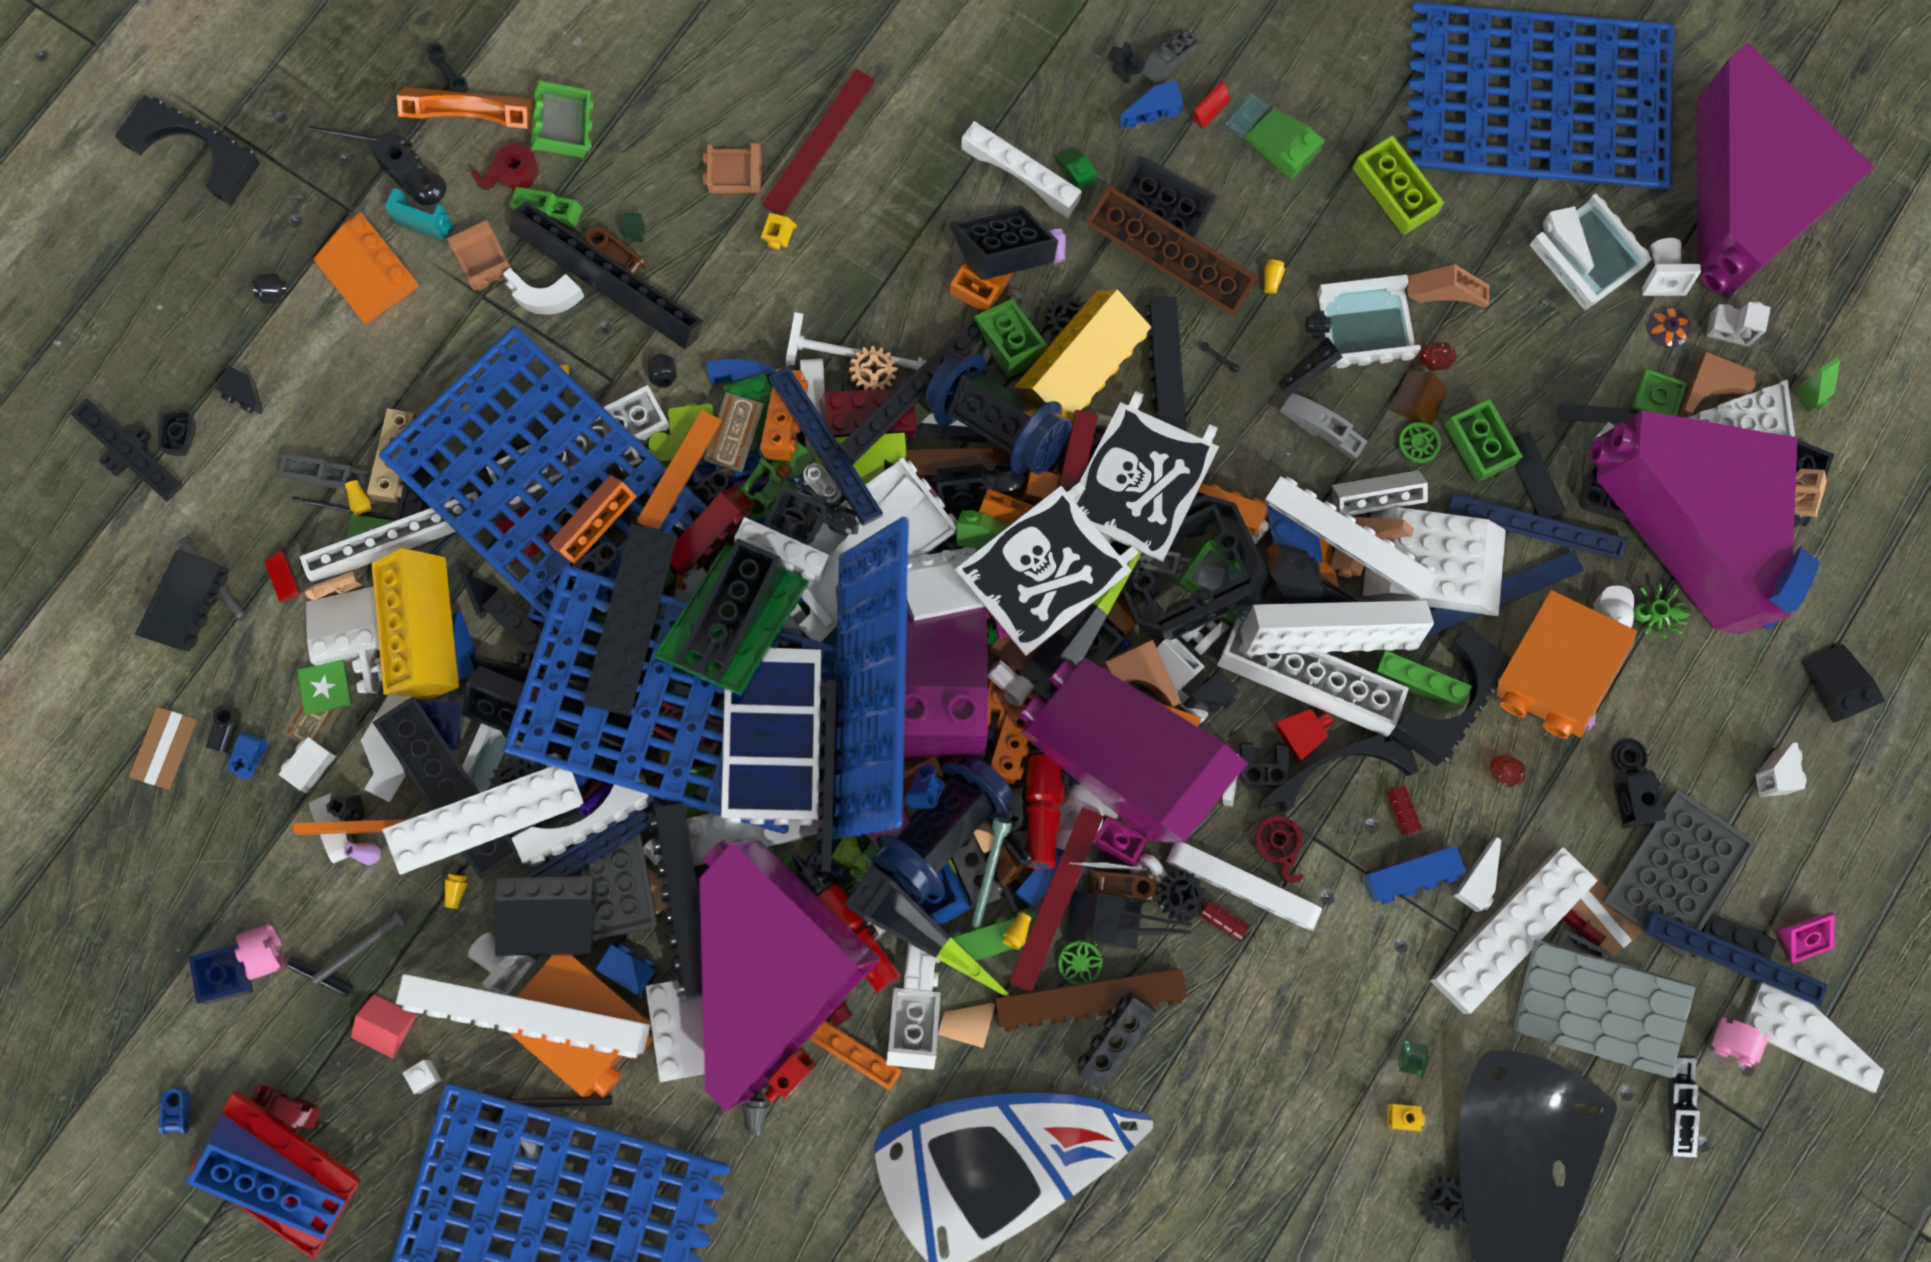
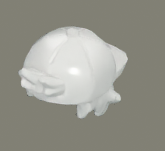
(1617, 604)

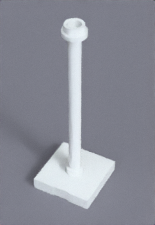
(798, 342)

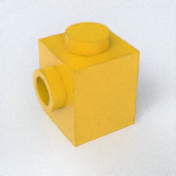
(1405, 1117)

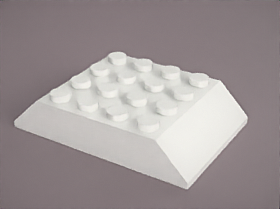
(1462, 552)

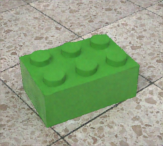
(1483, 440)

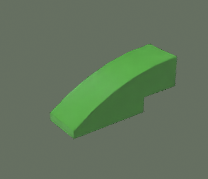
(561, 210)

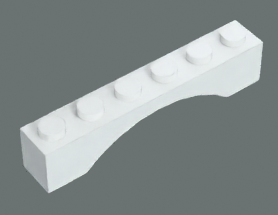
(994, 150)
(538, 843)

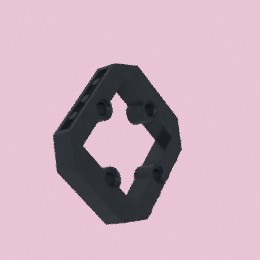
(1222, 600)

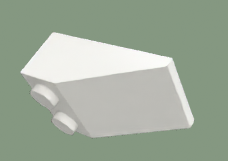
(913, 1028)

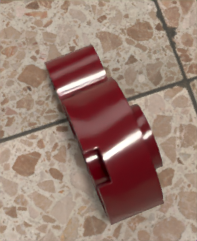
(502, 168)
(1282, 854)
(291, 1111)

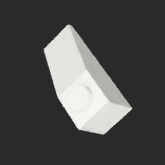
(1567, 235)
(1480, 882)

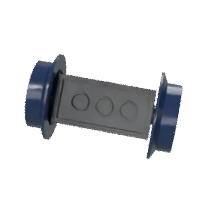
(1028, 433)
(937, 833)

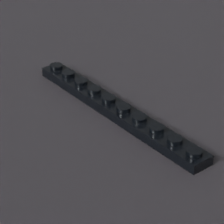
(908, 394)

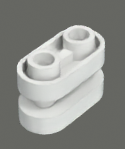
(821, 483)
(1205, 642)

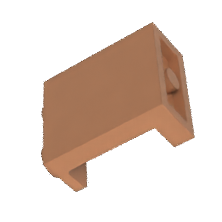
(733, 170)
(480, 255)

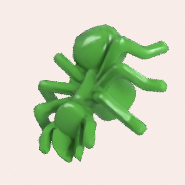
(1658, 610)

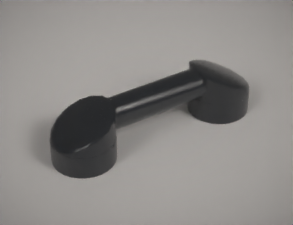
(437, 57)

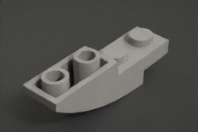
(1325, 423)

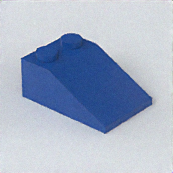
(951, 902)

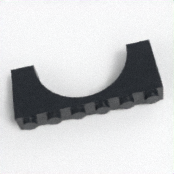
(155, 121)
(1436, 737)

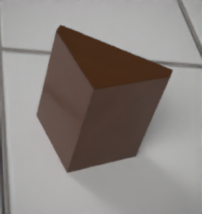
(1419, 397)

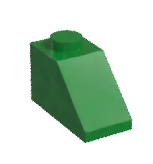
(1077, 168)

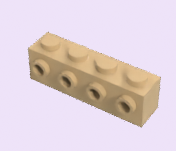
(384, 482)

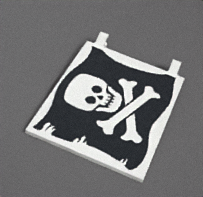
(1144, 479)
(1044, 569)

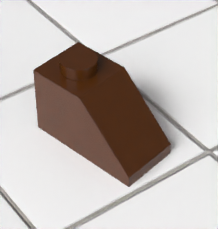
(1007, 866)

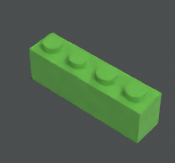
(1423, 681)
(988, 941)

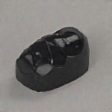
(176, 432)

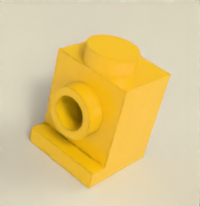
(778, 231)

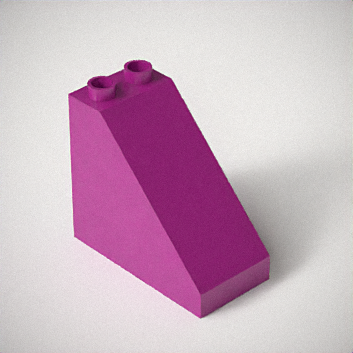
(1762, 170)
(1709, 506)
(946, 687)
(1131, 751)
(769, 967)

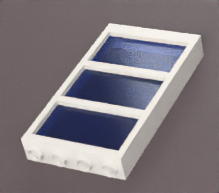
(773, 742)

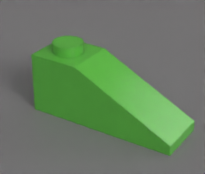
(1818, 387)
(977, 529)

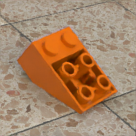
(978, 292)

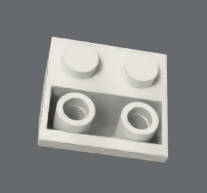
(1781, 772)

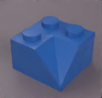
(626, 969)

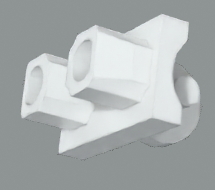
(370, 666)

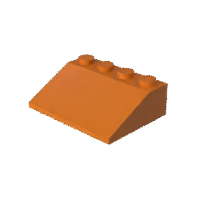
(364, 269)

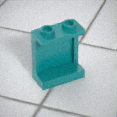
(432, 225)

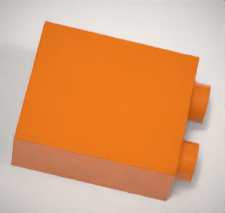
(1565, 665)
(575, 985)

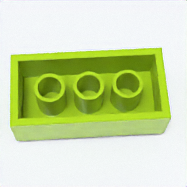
(1397, 185)

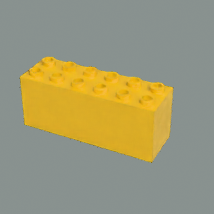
(1085, 353)
(414, 625)

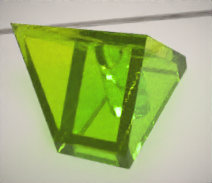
(849, 856)

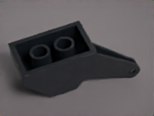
(1301, 578)
(1112, 921)

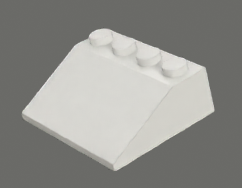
(936, 587)
(342, 626)
(676, 1032)

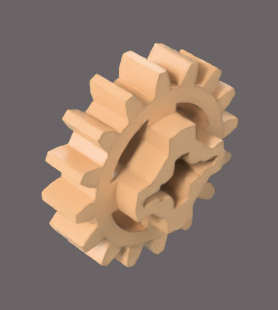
(873, 361)

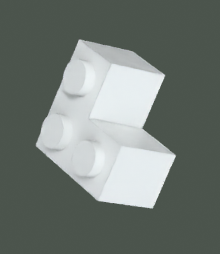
(1738, 325)

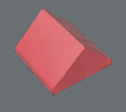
(382, 1025)

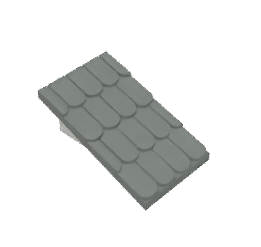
(1603, 1008)

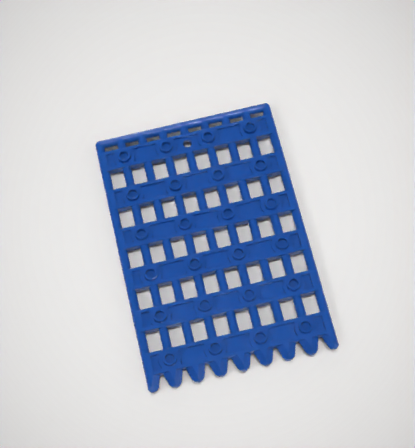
(1561, 95)
(527, 467)
(870, 683)
(644, 714)
(682, 1233)

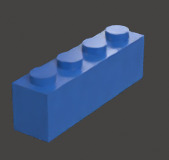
(1414, 874)

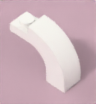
(548, 300)

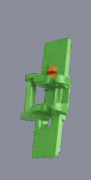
(779, 469)

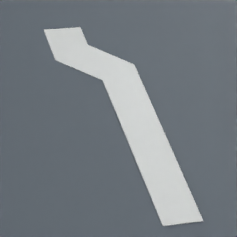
(894, 506)
(386, 767)

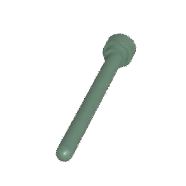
(1000, 829)

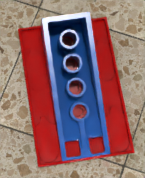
(273, 1174)

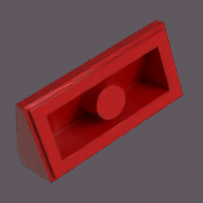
(1211, 105)
(282, 576)

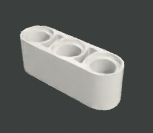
(333, 843)

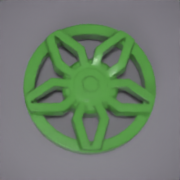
(1419, 443)
(1080, 963)

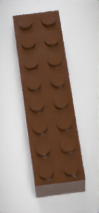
(1172, 250)

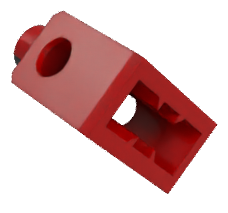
(1303, 732)
(796, 1070)

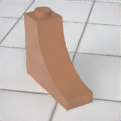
(1448, 284)
(1715, 377)
(1384, 528)
(1143, 666)

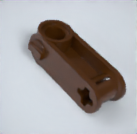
(615, 249)
(1123, 884)

